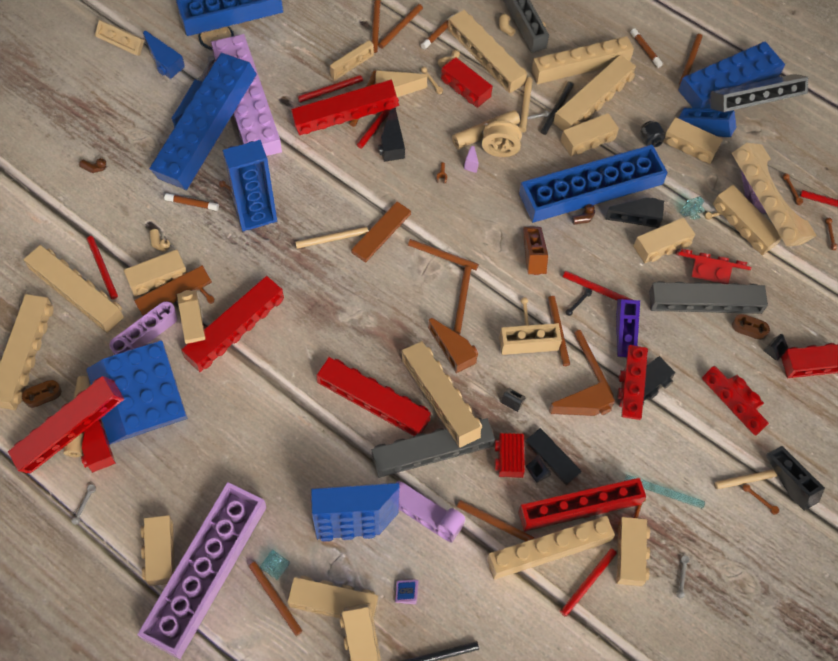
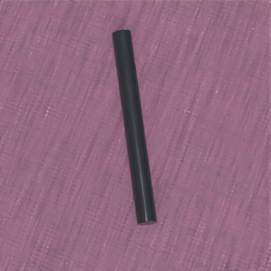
(558, 105)
(447, 653)

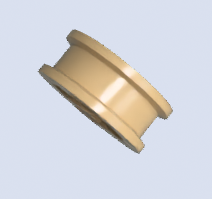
(501, 138)

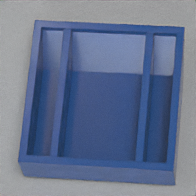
(147, 389)
(354, 510)

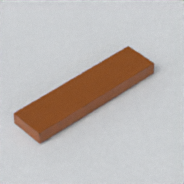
(381, 232)
(190, 281)

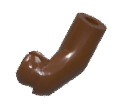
(99, 166)
(586, 216)

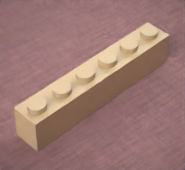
(487, 51)
(580, 60)
(595, 94)
(74, 288)
(22, 349)
(441, 394)
(550, 547)

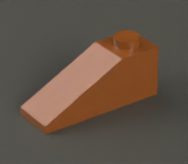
(535, 250)
(454, 346)
(586, 402)

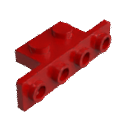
(711, 269)
(633, 383)
(738, 398)

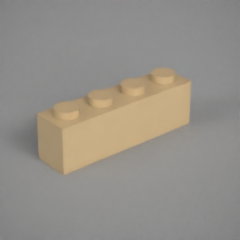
(747, 220)
(327, 599)

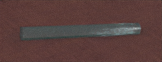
(669, 493)

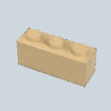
(589, 134)
(692, 140)
(664, 240)
(155, 273)
(530, 339)
(158, 550)
(632, 551)
(360, 633)

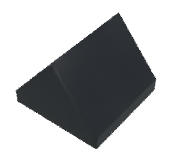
(777, 347)
(513, 399)
(538, 469)

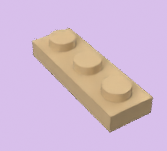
(119, 37)
(351, 60)

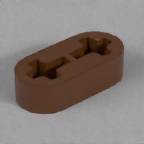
(750, 326)
(41, 393)

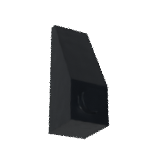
(392, 142)
(639, 212)
(795, 478)

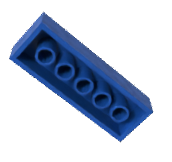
(208, 15)
(743, 68)
(250, 184)

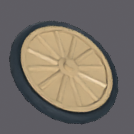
(207, 37)

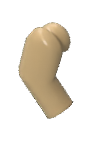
(504, 25)
(443, 61)
(156, 242)

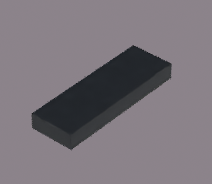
(553, 456)

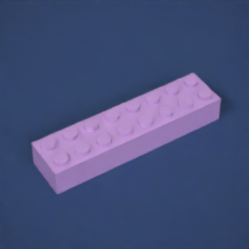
(253, 112)
(202, 571)

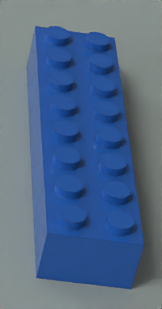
(203, 121)
(592, 183)

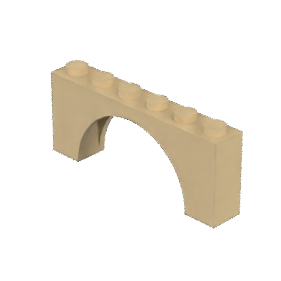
(753, 162)

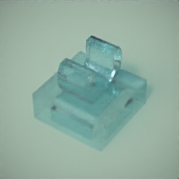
(692, 207)
(274, 565)

